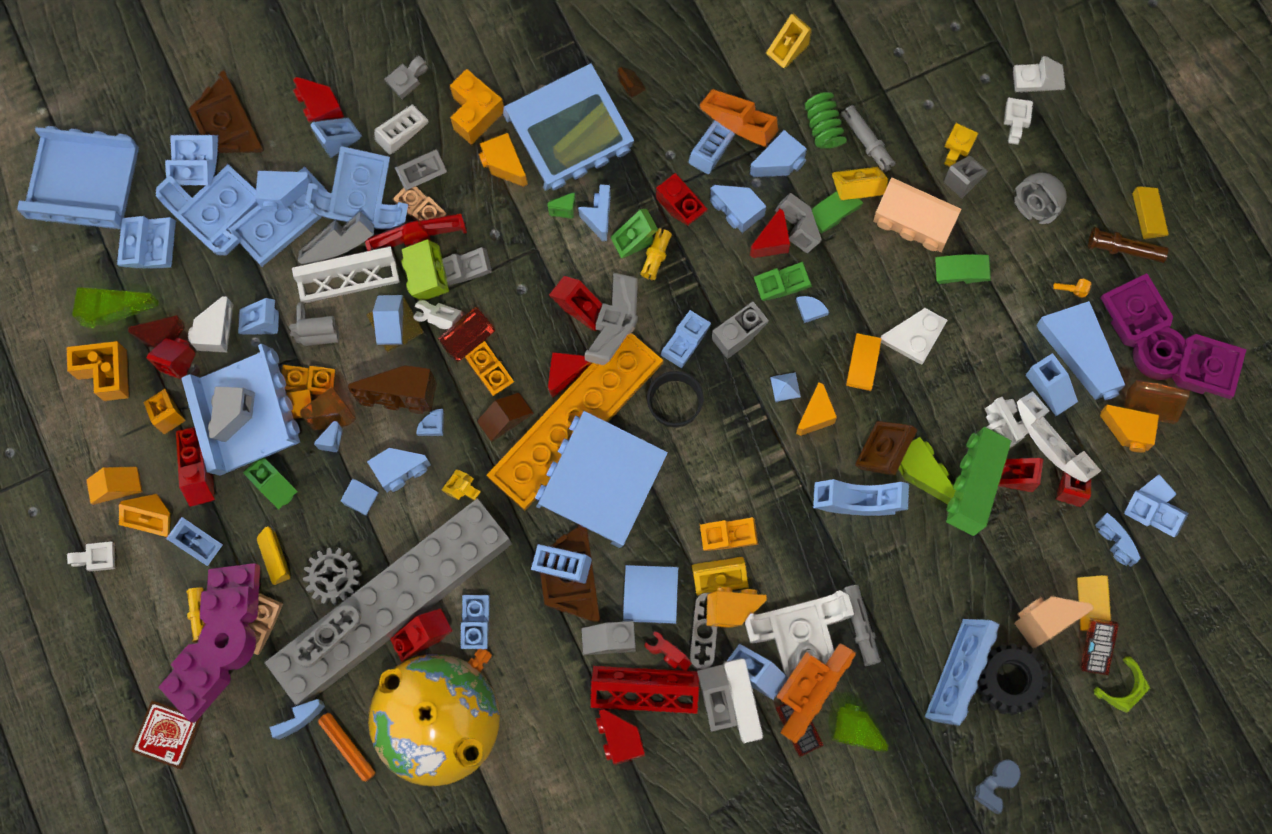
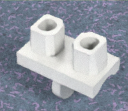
(1002, 421)

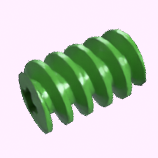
(823, 122)

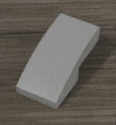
(466, 266)

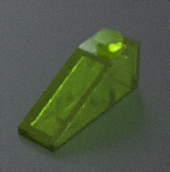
(107, 306)

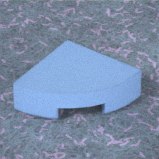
(811, 308)
(432, 424)

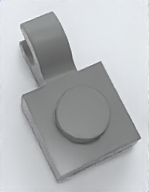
(405, 79)

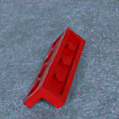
(645, 684)

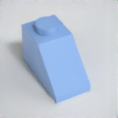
(779, 157)
(280, 189)
(762, 673)

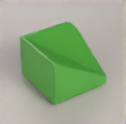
(563, 206)

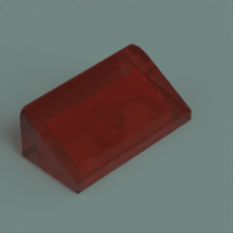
(466, 334)

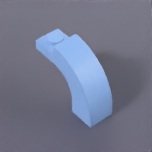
(861, 499)

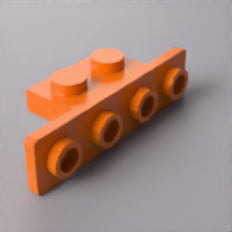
(810, 687)

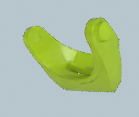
(1138, 691)

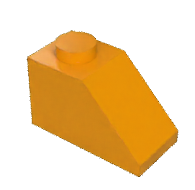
(502, 159)
(1131, 427)

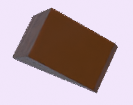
(504, 416)

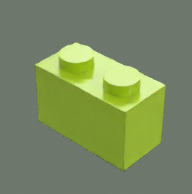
(424, 270)

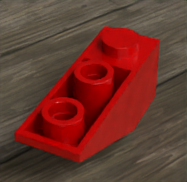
(194, 479)

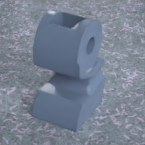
(1005, 776)

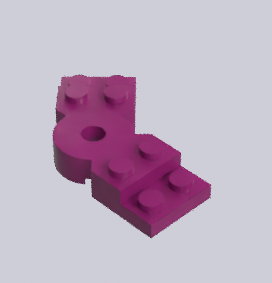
(1193, 363)
(203, 667)

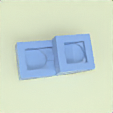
(686, 339)
(1156, 512)
(303, 715)

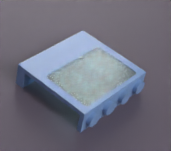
(569, 127)

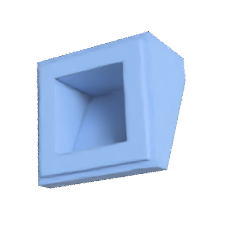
(330, 438)
(1158, 488)
(359, 497)

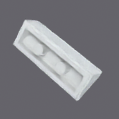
(743, 700)

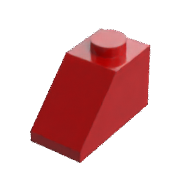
(577, 301)
(172, 357)

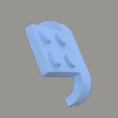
(357, 188)
(212, 208)

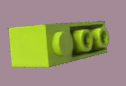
(924, 472)

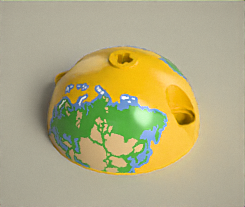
(461, 712)

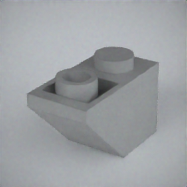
(739, 330)
(230, 411)

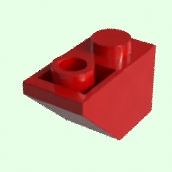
(318, 99)
(679, 200)
(421, 634)
(622, 738)

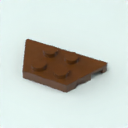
(222, 115)
(568, 595)

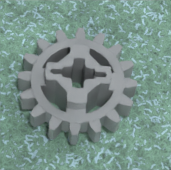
(343, 575)

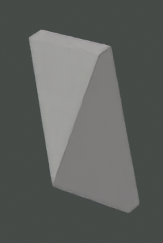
(421, 169)

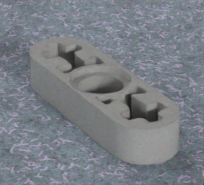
(327, 624)
(695, 650)

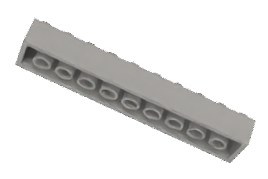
(394, 600)

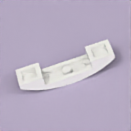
(1050, 443)

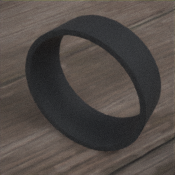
(675, 376)

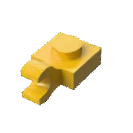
(959, 143)
(460, 485)

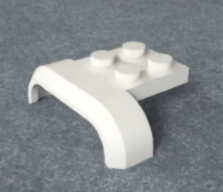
(801, 628)

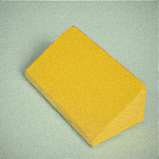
(860, 183)
(1150, 212)
(273, 556)
(720, 573)
(1094, 591)

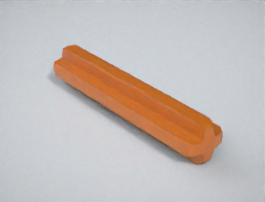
(346, 747)

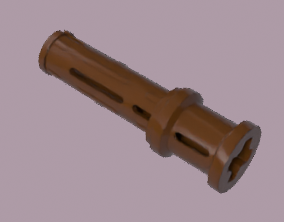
(1116, 243)

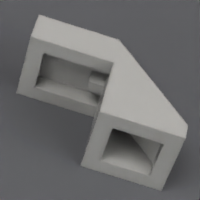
(805, 230)

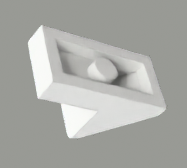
(1039, 77)

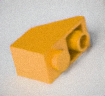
(732, 608)

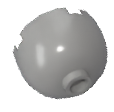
(1041, 197)

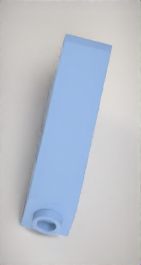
(1084, 349)

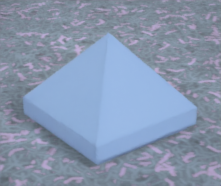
(785, 387)

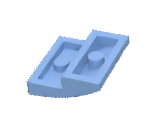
(193, 159)
(146, 242)
(650, 594)

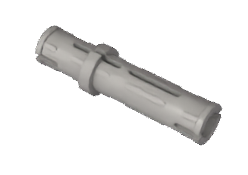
(873, 146)
(863, 631)

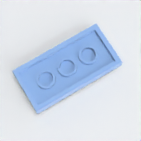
(269, 232)
(962, 671)

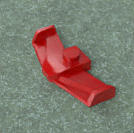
(416, 232)

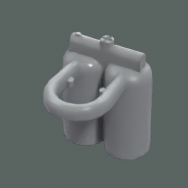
(313, 330)

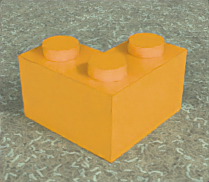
(478, 109)
(104, 364)

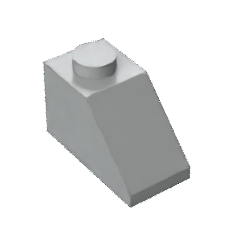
(609, 638)
(717, 697)

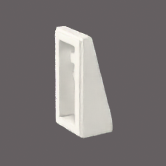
(389, 139)

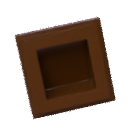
(630, 82)

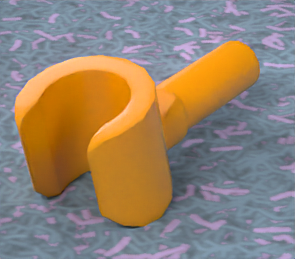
(1080, 290)

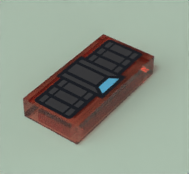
(1099, 646)
(809, 741)

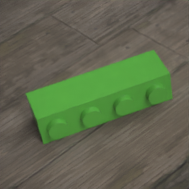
(978, 481)

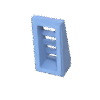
(705, 160)
(582, 568)

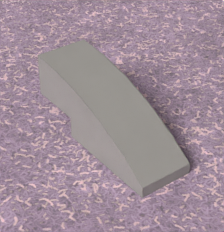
(337, 239)

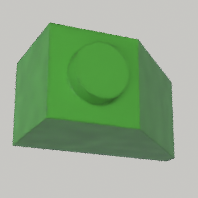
(270, 483)

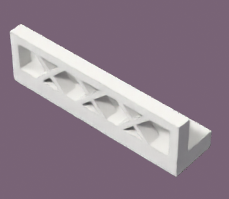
(343, 266)

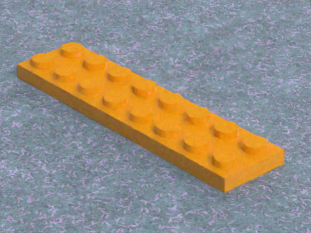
(598, 391)

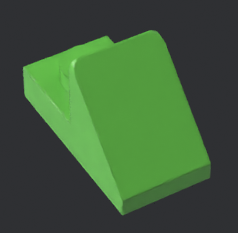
(635, 234)

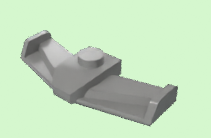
(615, 320)

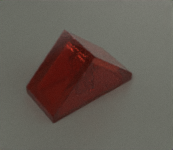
(156, 331)

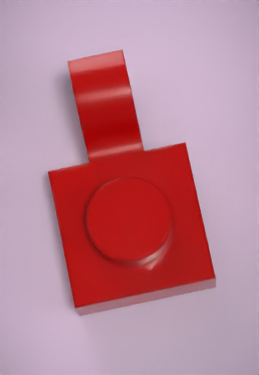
(672, 655)

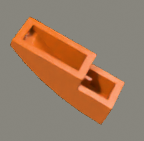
(740, 117)

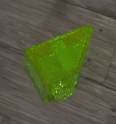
(857, 729)

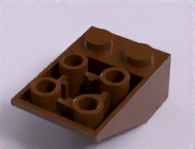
(396, 388)

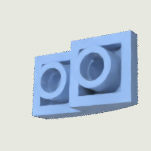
(1124, 548)
(475, 621)

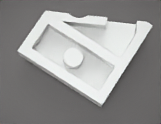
(915, 335)

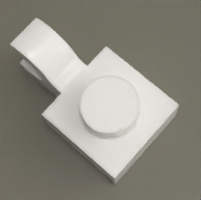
(1017, 115)
(439, 315)
(96, 558)

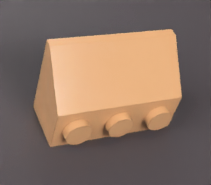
(916, 215)
(1047, 618)

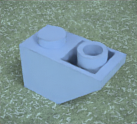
(739, 204)
(1052, 384)
(396, 466)

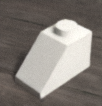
(212, 327)

